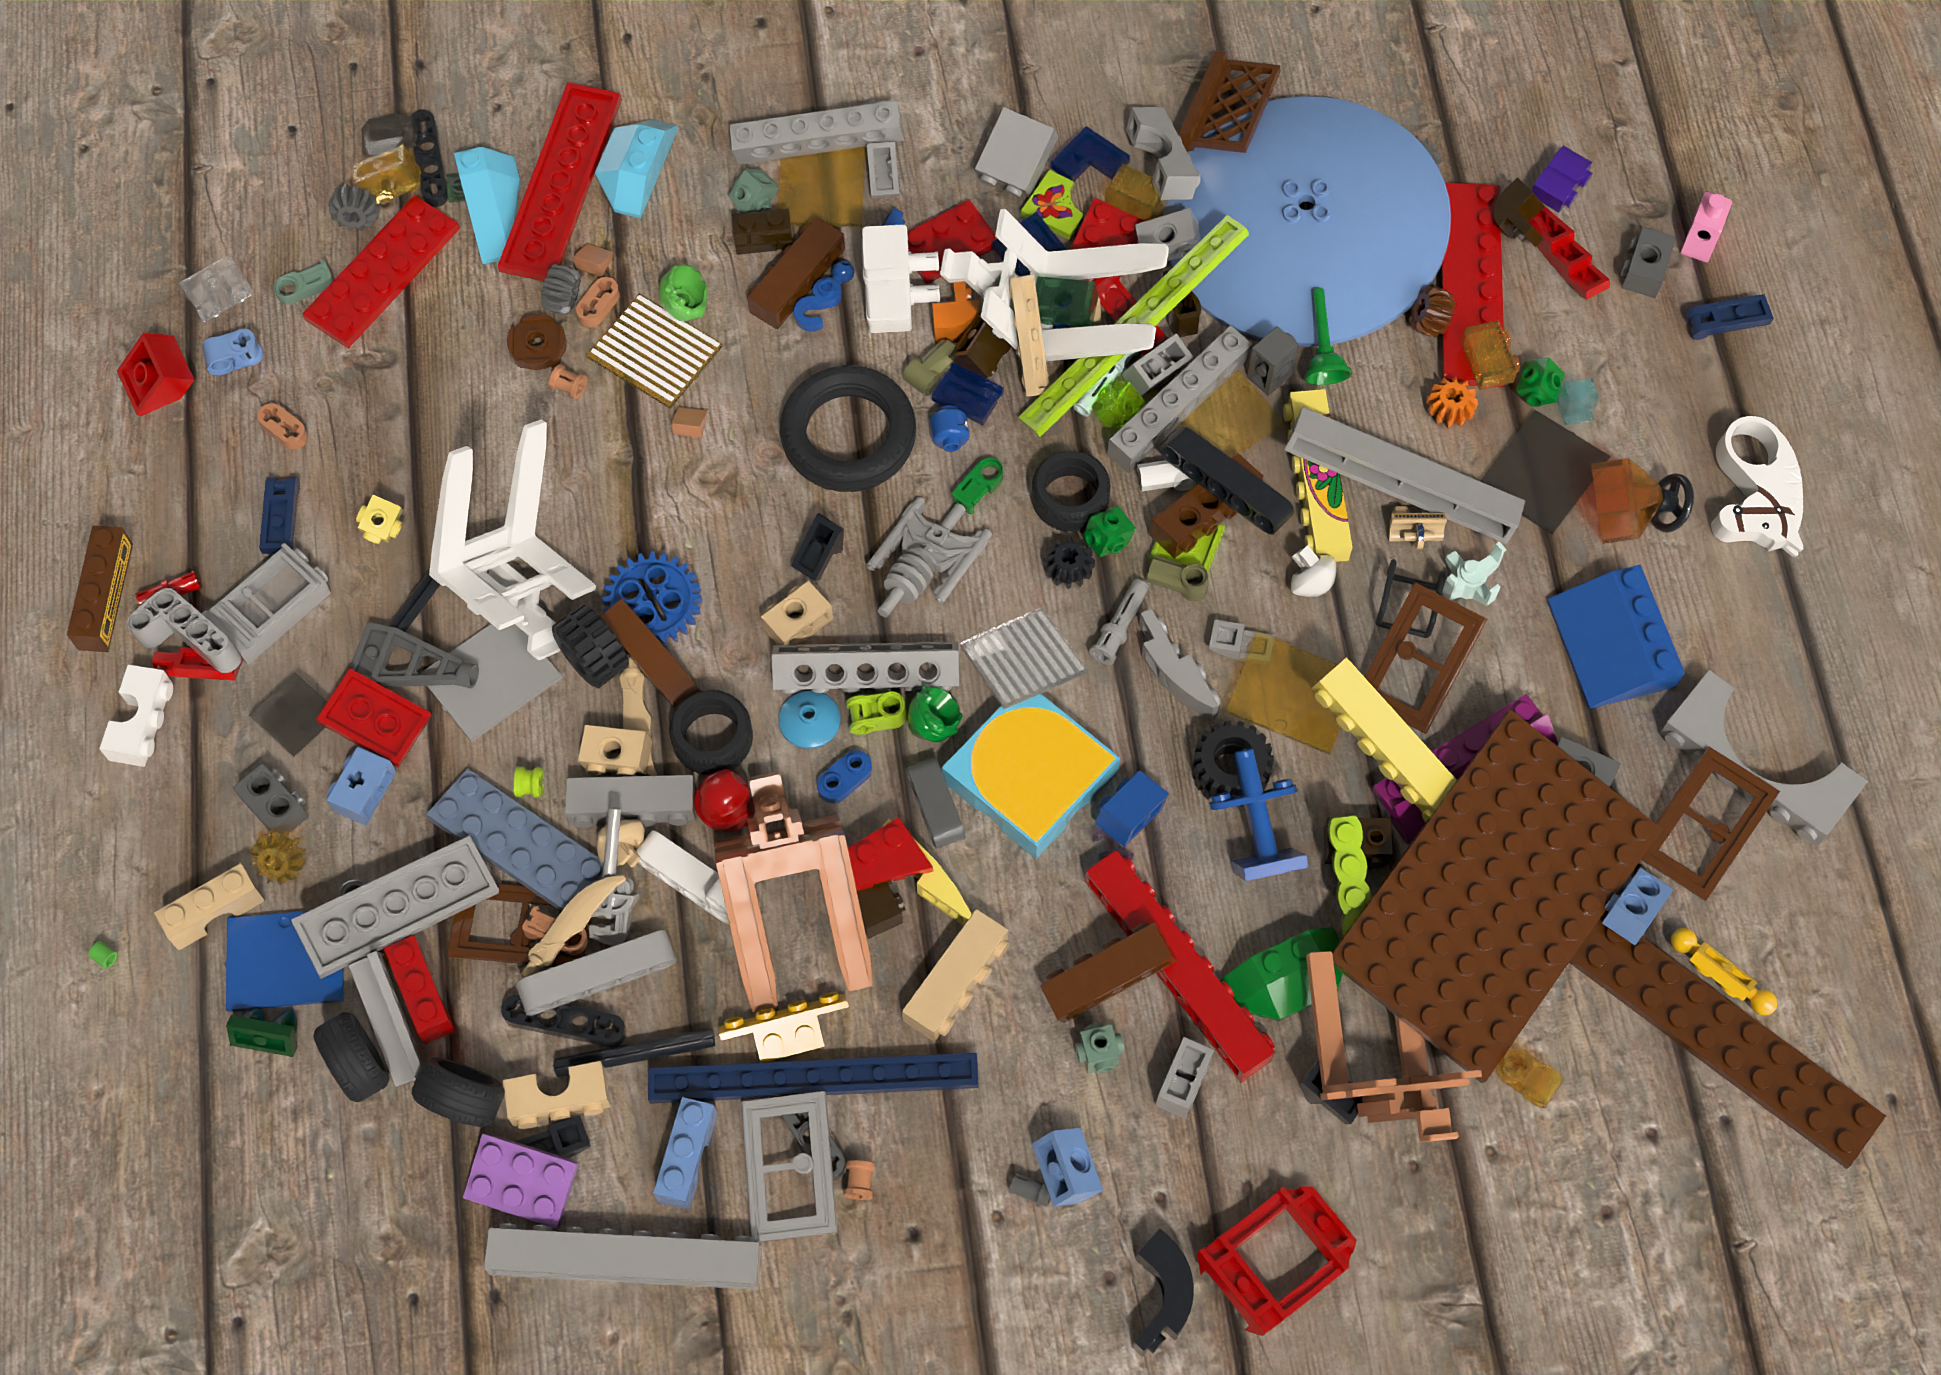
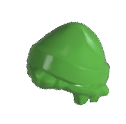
(683, 293)

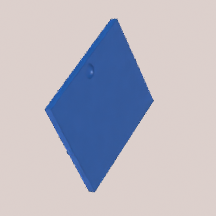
(271, 966)

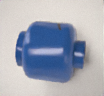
(949, 428)

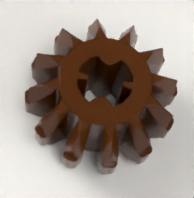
(1432, 311)

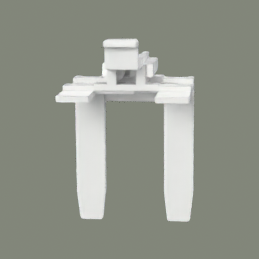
(993, 285)
(462, 565)

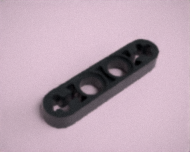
(428, 158)
(562, 1025)

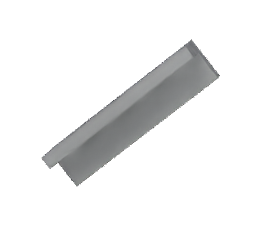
(387, 1018)

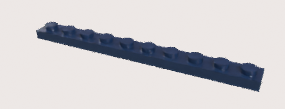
(811, 1076)

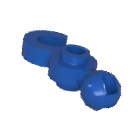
(826, 295)

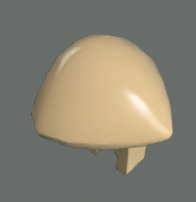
(630, 838)

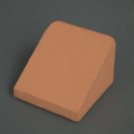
(593, 259)
(689, 422)

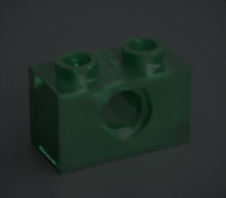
(1054, 291)

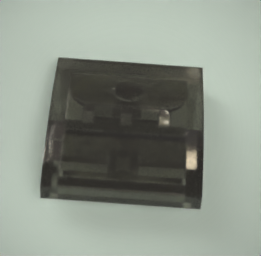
(291, 715)

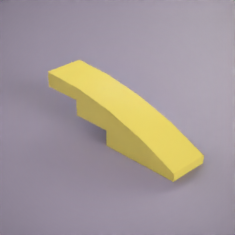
(941, 891)

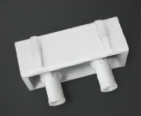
(888, 278)

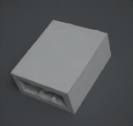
(1016, 153)

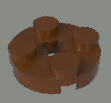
(541, 356)

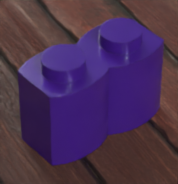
(1561, 179)

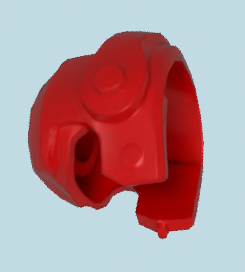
(724, 801)

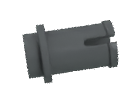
(1030, 1190)

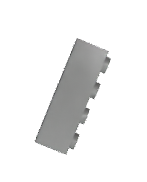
(639, 797)

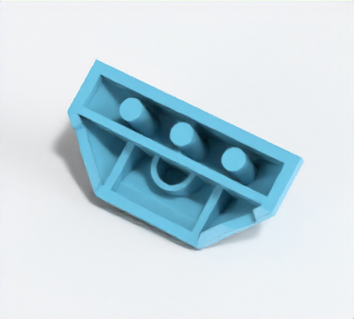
(634, 163)

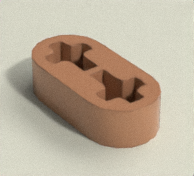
(594, 300)
(286, 421)

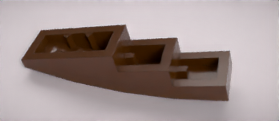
(649, 654)

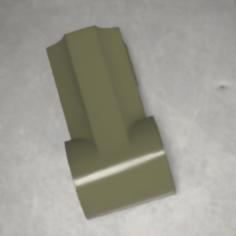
(927, 372)
(1176, 577)

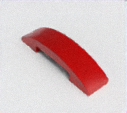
(1118, 301)

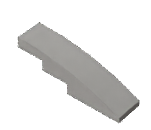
(882, 167)

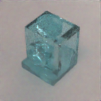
(1577, 401)

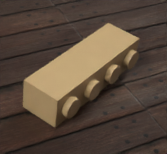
(955, 976)

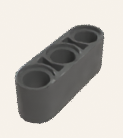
(935, 802)

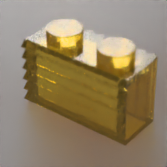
(1135, 194)
(1490, 355)

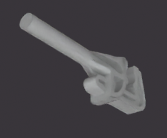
(621, 899)

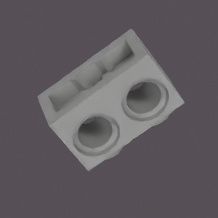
(1184, 1078)

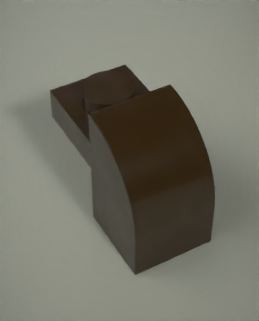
(1515, 210)

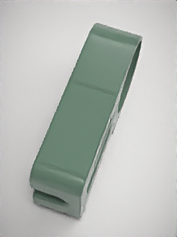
(307, 283)

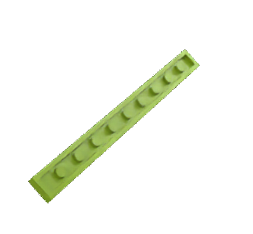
(1148, 310)

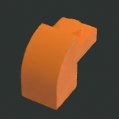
(954, 318)

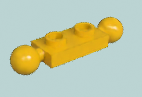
(1715, 965)

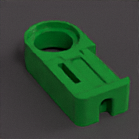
(976, 485)

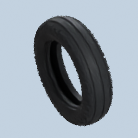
(844, 382)

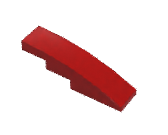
(1567, 255)

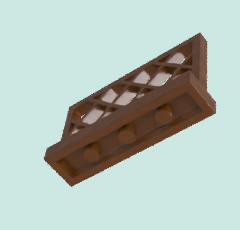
(1209, 100)

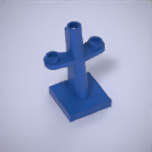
(1266, 858)

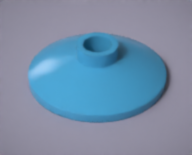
(814, 731)

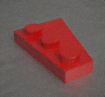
(887, 856)

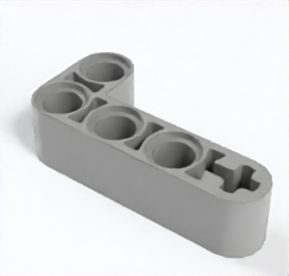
(169, 614)

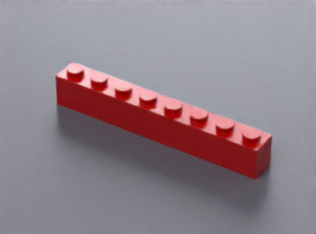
(1191, 977)

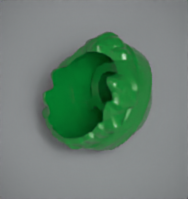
(933, 715)

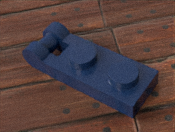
(1729, 316)
(278, 514)

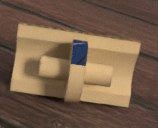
(1416, 526)

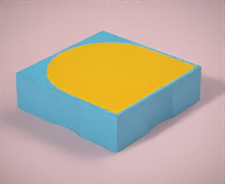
(1031, 771)

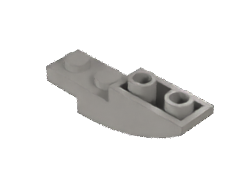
(1177, 674)

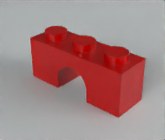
(419, 989)

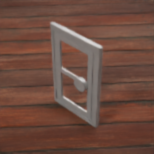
(821, 1163)

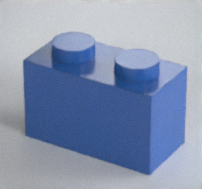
(1131, 807)

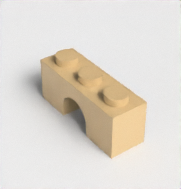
(228, 893)
(585, 1094)

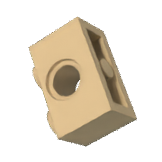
(801, 599)
(601, 741)

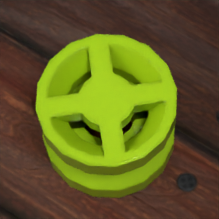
(529, 782)

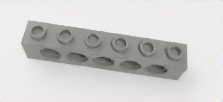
(816, 132)
(1179, 399)
(850, 656)

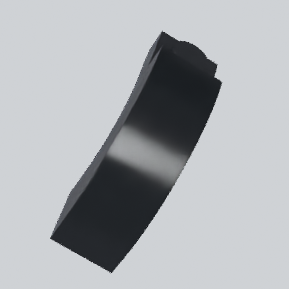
(1172, 1271)

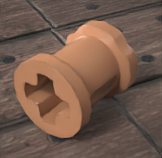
(568, 381)
(859, 1180)

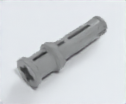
(1114, 633)

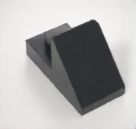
(818, 546)
(1344, 1109)

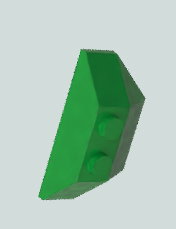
(1277, 980)

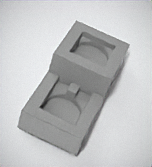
(1232, 640)

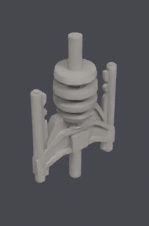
(924, 550)

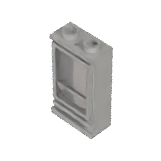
(269, 602)

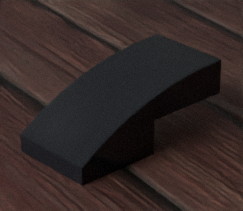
(562, 1138)

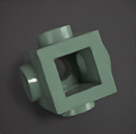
(753, 191)
(1099, 1059)

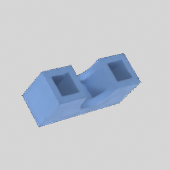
(682, 1157)

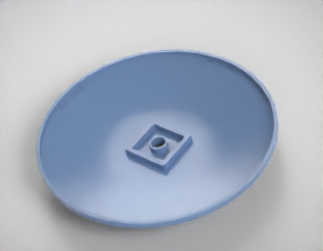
(1366, 241)

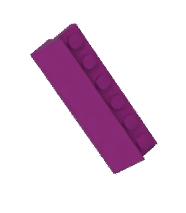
(1455, 757)

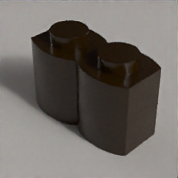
(1185, 315)

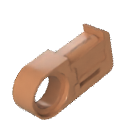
(539, 926)

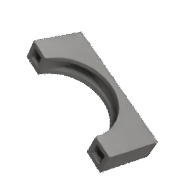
(1807, 808)

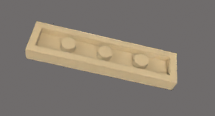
(1029, 334)

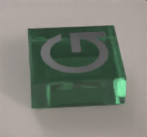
(454, 188)

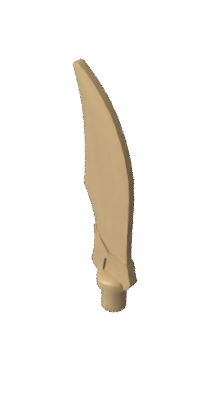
(634, 711)
(570, 922)

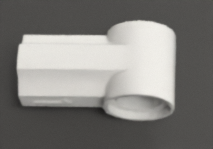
(1162, 475)

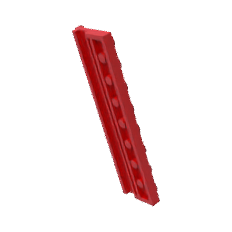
(1471, 271)

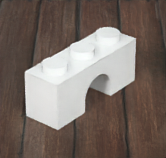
(134, 740)

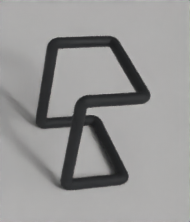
(1390, 577)

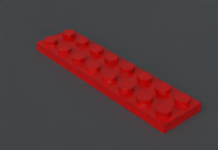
(560, 181)

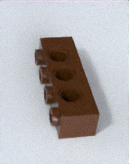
(1177, 537)

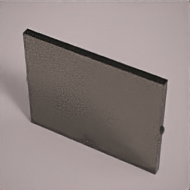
(1545, 469)

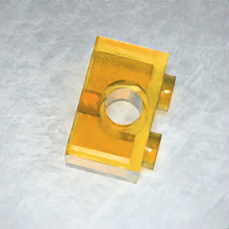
(388, 174)

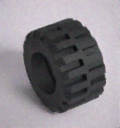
(590, 646)
(1227, 741)

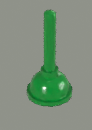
(1326, 366)

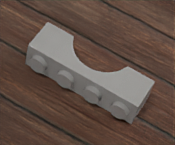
(1154, 132)

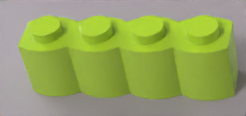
(1349, 867)

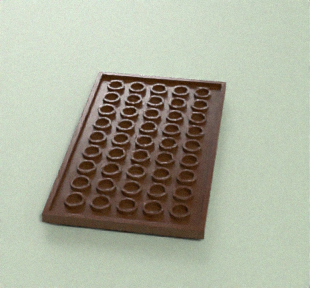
(1494, 895)

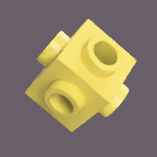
(378, 509)

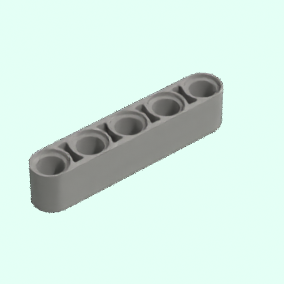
(595, 972)

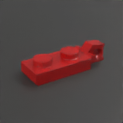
(189, 664)

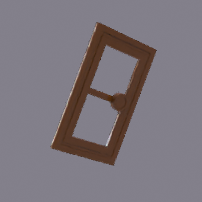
(1394, 644)
(1763, 794)
(518, 950)

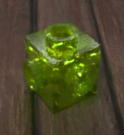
(1117, 403)

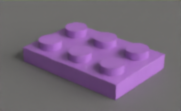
(521, 1180)

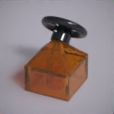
(1632, 498)

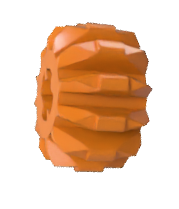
(1452, 402)

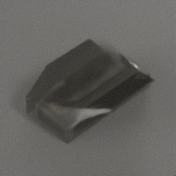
(388, 133)

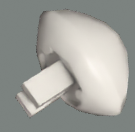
(1316, 573)

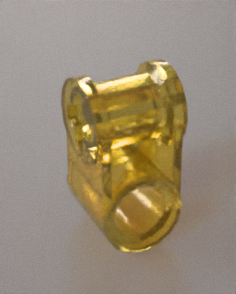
(1532, 1079)

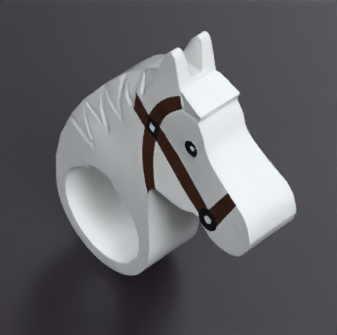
(1773, 491)

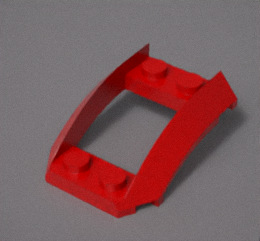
(1241, 1283)

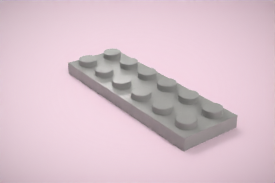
(394, 906)

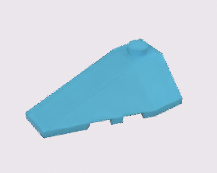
(491, 195)

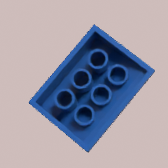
(1616, 638)

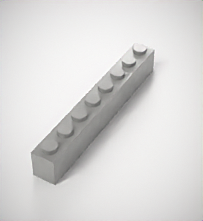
(1405, 475)
(623, 1257)

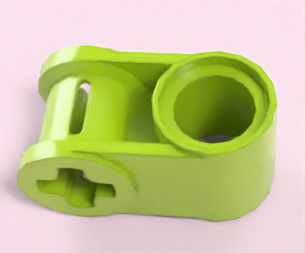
(874, 714)

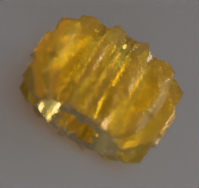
(289, 857)

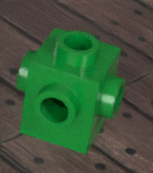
(1540, 382)
(1108, 532)

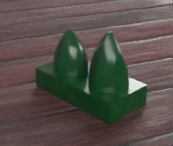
(255, 1033)

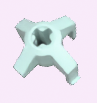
(1470, 576)

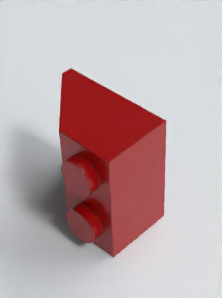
(154, 373)

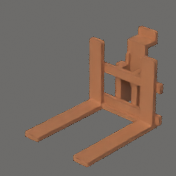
(1386, 1097)

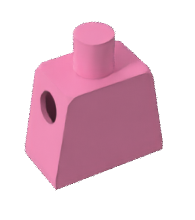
(1708, 217)

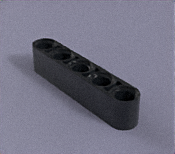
(1227, 480)

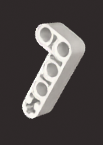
(683, 873)

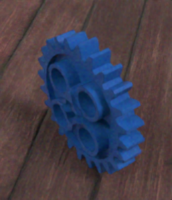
(676, 586)

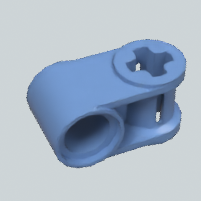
(229, 352)

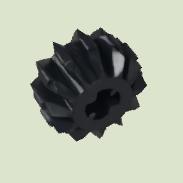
(1073, 553)

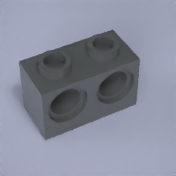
(269, 803)

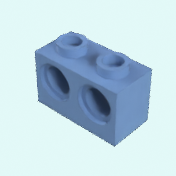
(1637, 906)

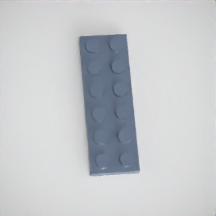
(516, 840)

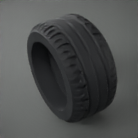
(1069, 464)
(703, 704)
(351, 1057)
(458, 1092)

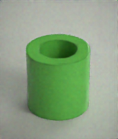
(102, 954)

